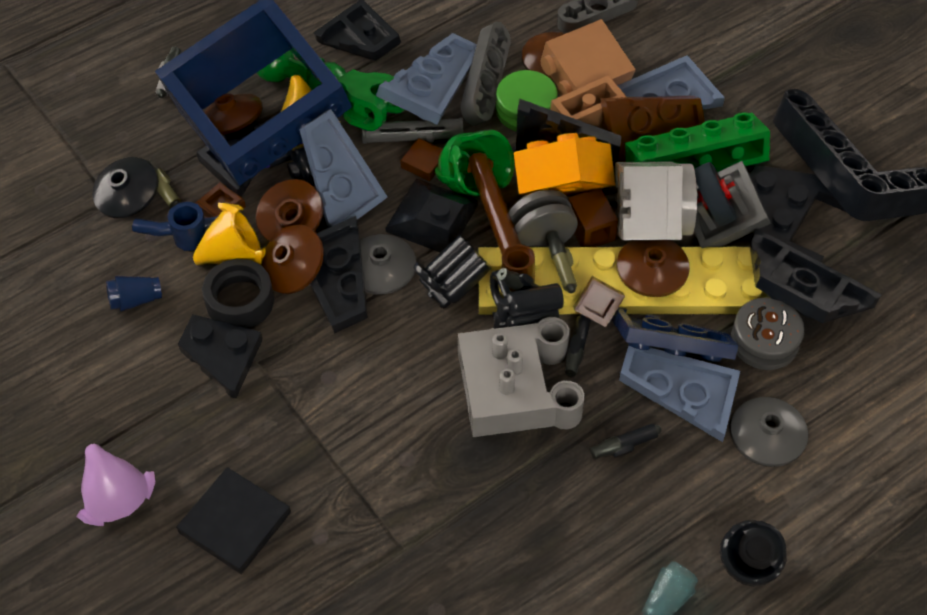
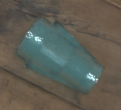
(671, 590)

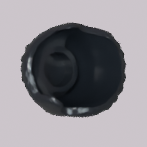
(753, 552)

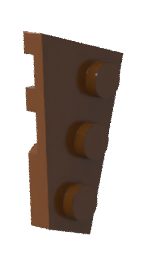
(649, 116)

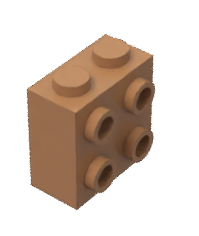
(585, 57)

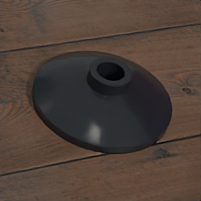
(125, 187)

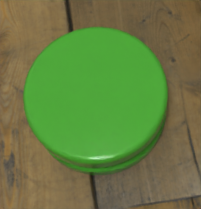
(523, 85)

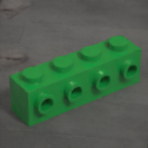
(713, 141)

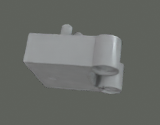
(507, 382)

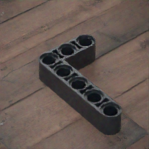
(843, 169)

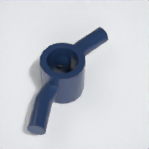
(185, 224)

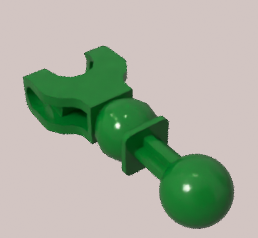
(358, 86)

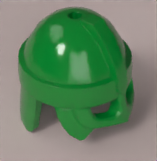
(455, 156)

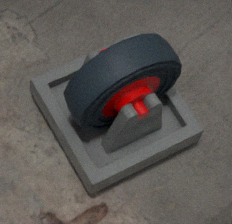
(726, 205)

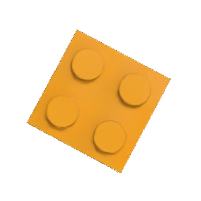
(565, 165)

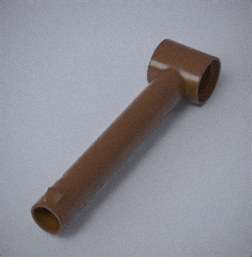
(515, 256)

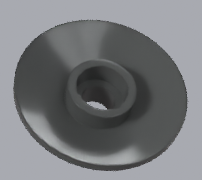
(390, 272)
(764, 444)

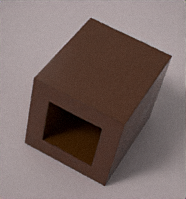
(595, 218)

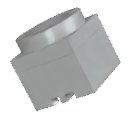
(655, 200)

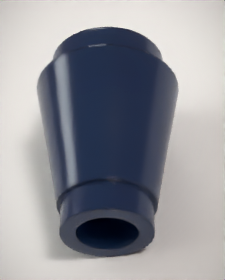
(132, 291)

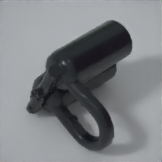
(452, 272)
(524, 305)

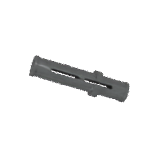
(409, 131)

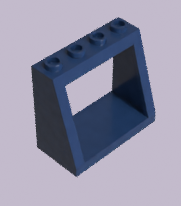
(230, 58)

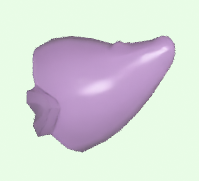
(111, 487)

